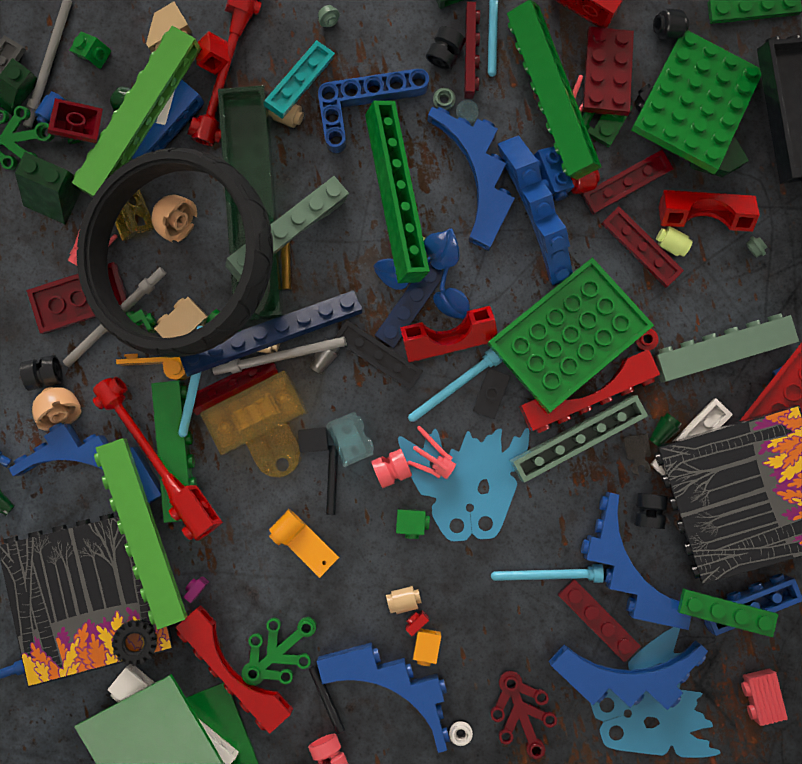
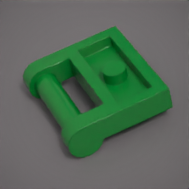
(606, 128)

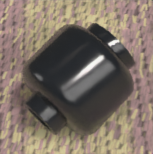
(670, 24)

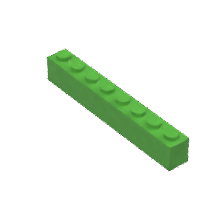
(138, 110)
(141, 533)

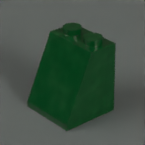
(46, 188)

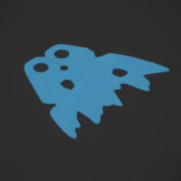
(473, 464)
(674, 723)

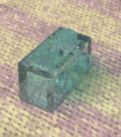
(350, 439)

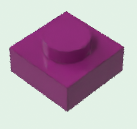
(194, 588)

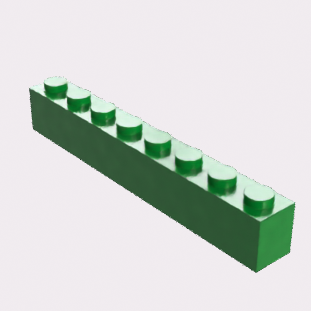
(553, 90)
(396, 192)

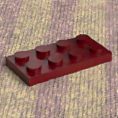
(608, 71)
(64, 303)

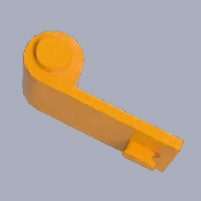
(172, 366)
(303, 542)

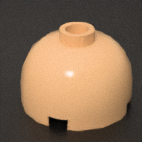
(173, 217)
(55, 406)

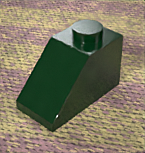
(15, 85)

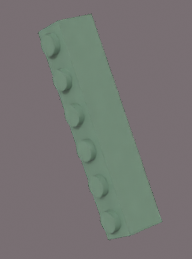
(726, 348)
(578, 438)

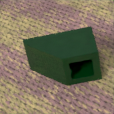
(732, 160)

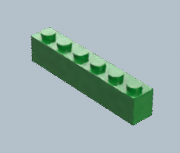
(171, 448)

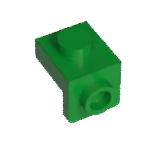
(90, 49)
(142, 317)

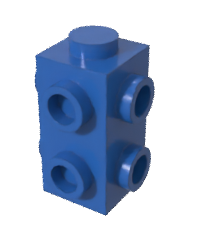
(553, 174)

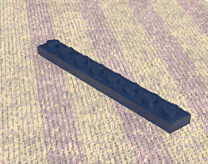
(275, 332)

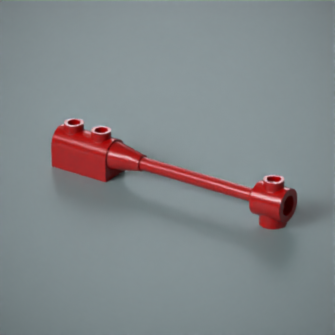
(205, 127)
(186, 501)

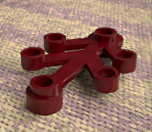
(521, 711)

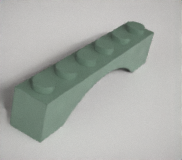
(296, 220)

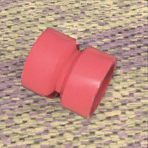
(391, 468)
(326, 750)

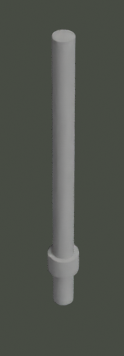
(35, 101)
(145, 287)
(237, 365)

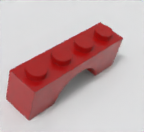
(734, 210)
(424, 342)

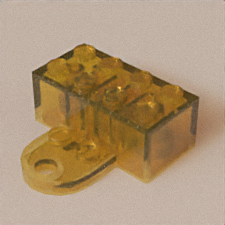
(260, 421)

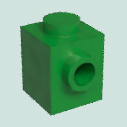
(412, 522)

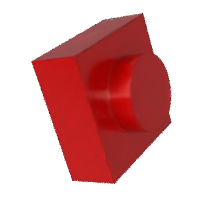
(416, 622)

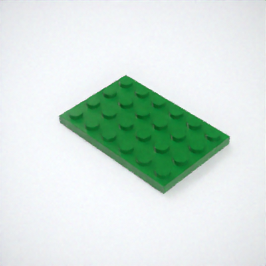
(698, 101)
(570, 335)

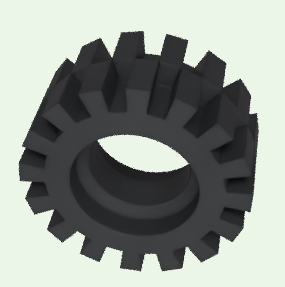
(124, 653)

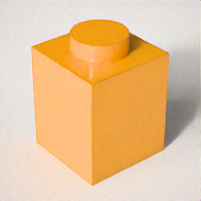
(426, 647)

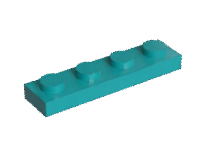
(299, 79)

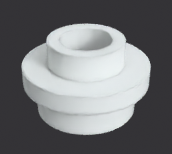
(463, 740)

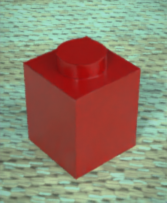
(213, 53)

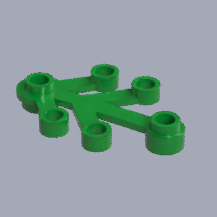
(9, 137)
(276, 654)

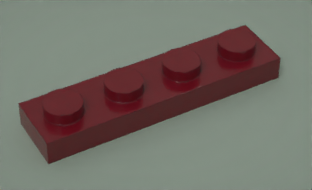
(472, 41)
(627, 182)
(642, 247)
(232, 385)
(599, 620)

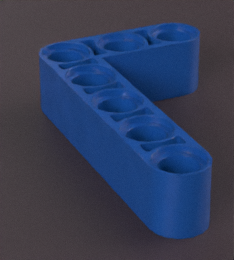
(363, 97)

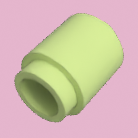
(674, 241)

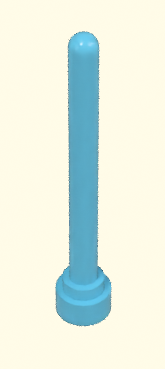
(492, 37)
(489, 359)
(189, 403)
(593, 573)

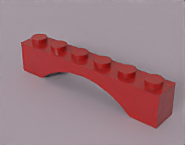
(632, 371)
(265, 705)

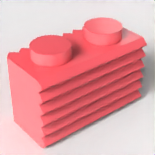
(764, 697)

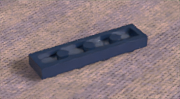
(408, 307)

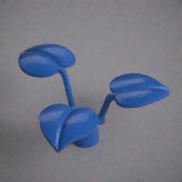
(442, 254)

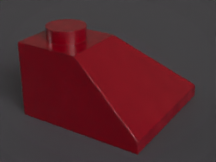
(75, 121)

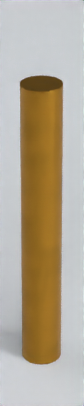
(286, 267)

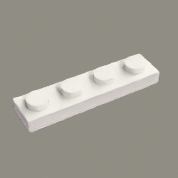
(710, 418)

